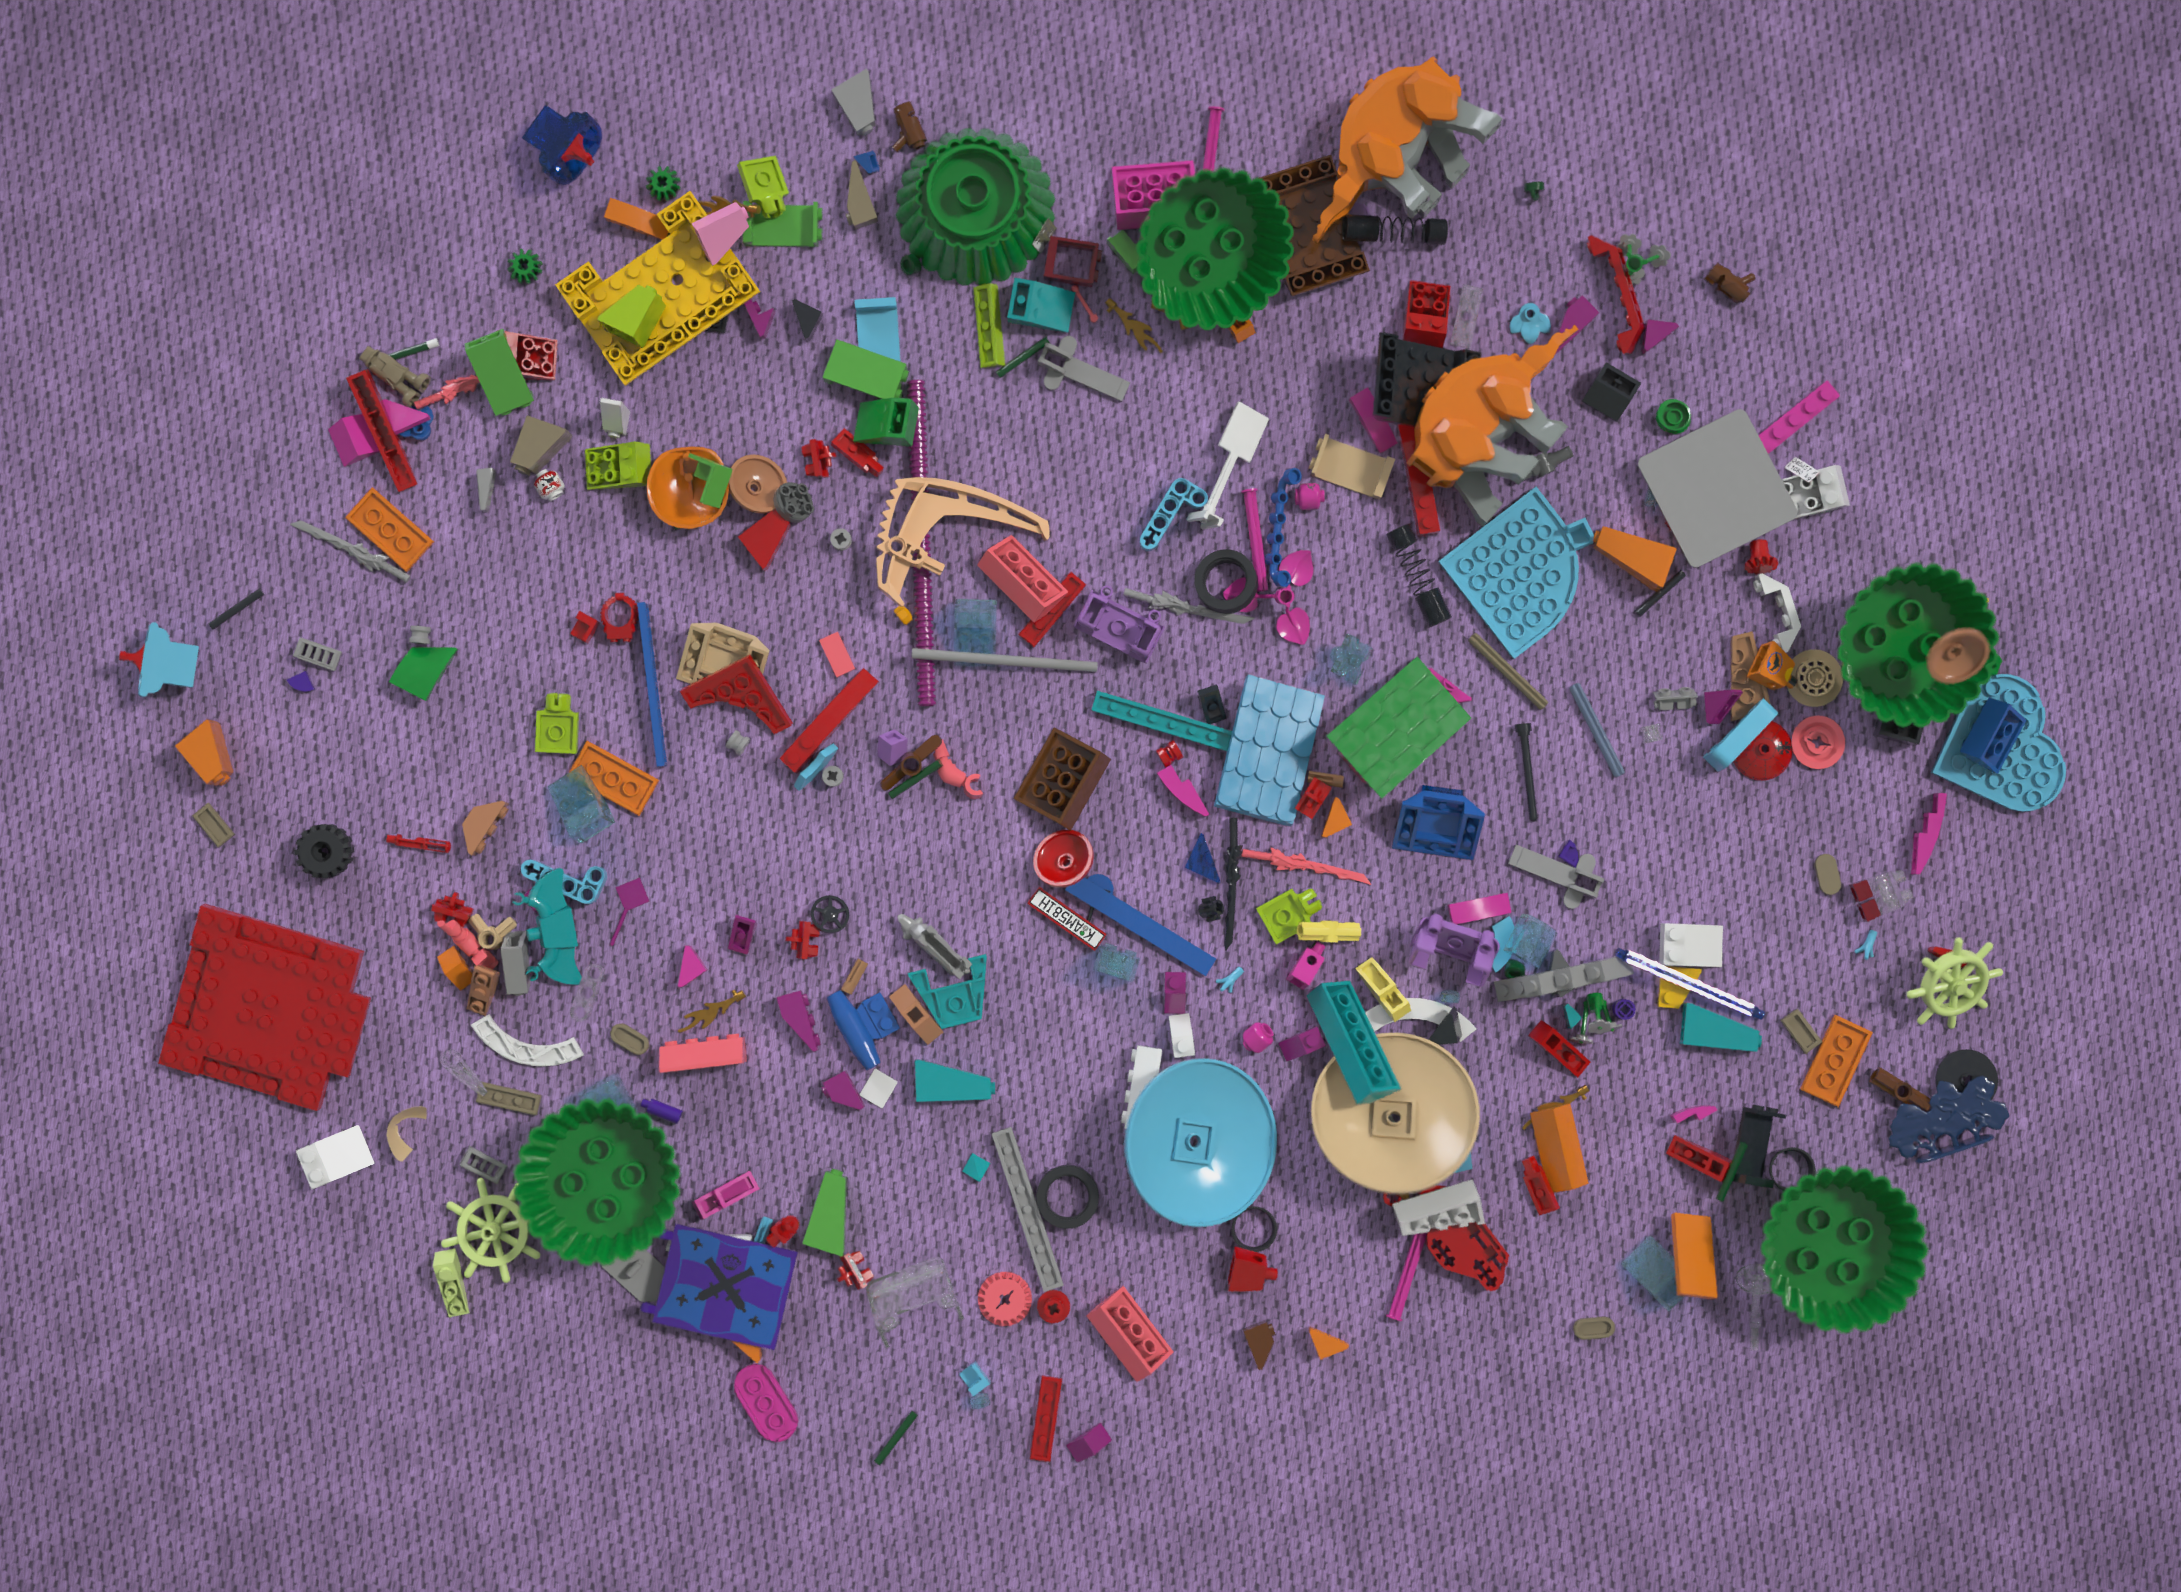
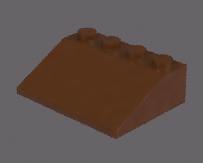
(1062, 778)

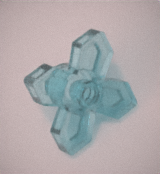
(1349, 657)

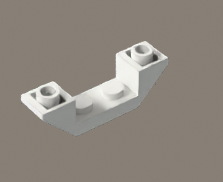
(1790, 619)

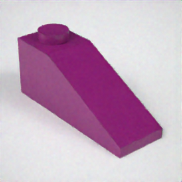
(1579, 313)

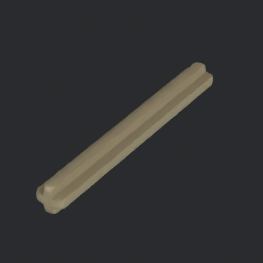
(1508, 671)

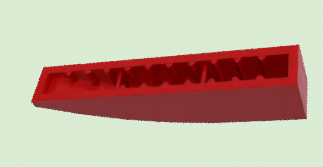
(381, 429)
(1420, 492)
(828, 721)

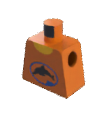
(1772, 667)

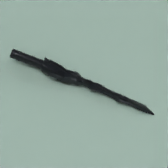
(1232, 872)

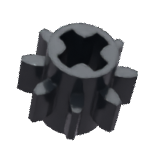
(1211, 909)

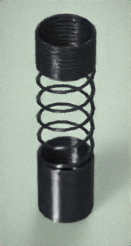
(1367, 229)
(1430, 602)

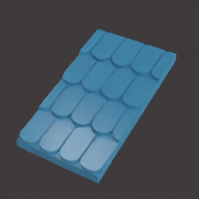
(1269, 750)

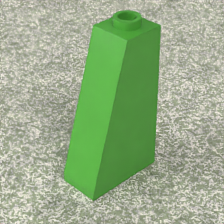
(828, 1217)

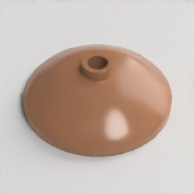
(759, 474)
(1957, 656)

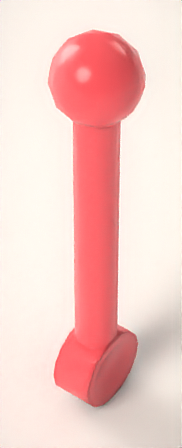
(1093, 317)

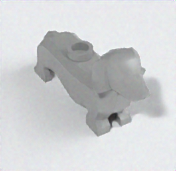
(934, 945)

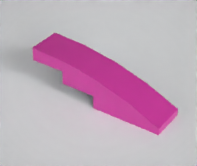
(1925, 841)

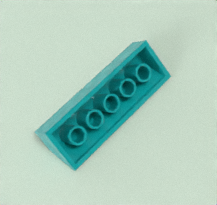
(1353, 1041)

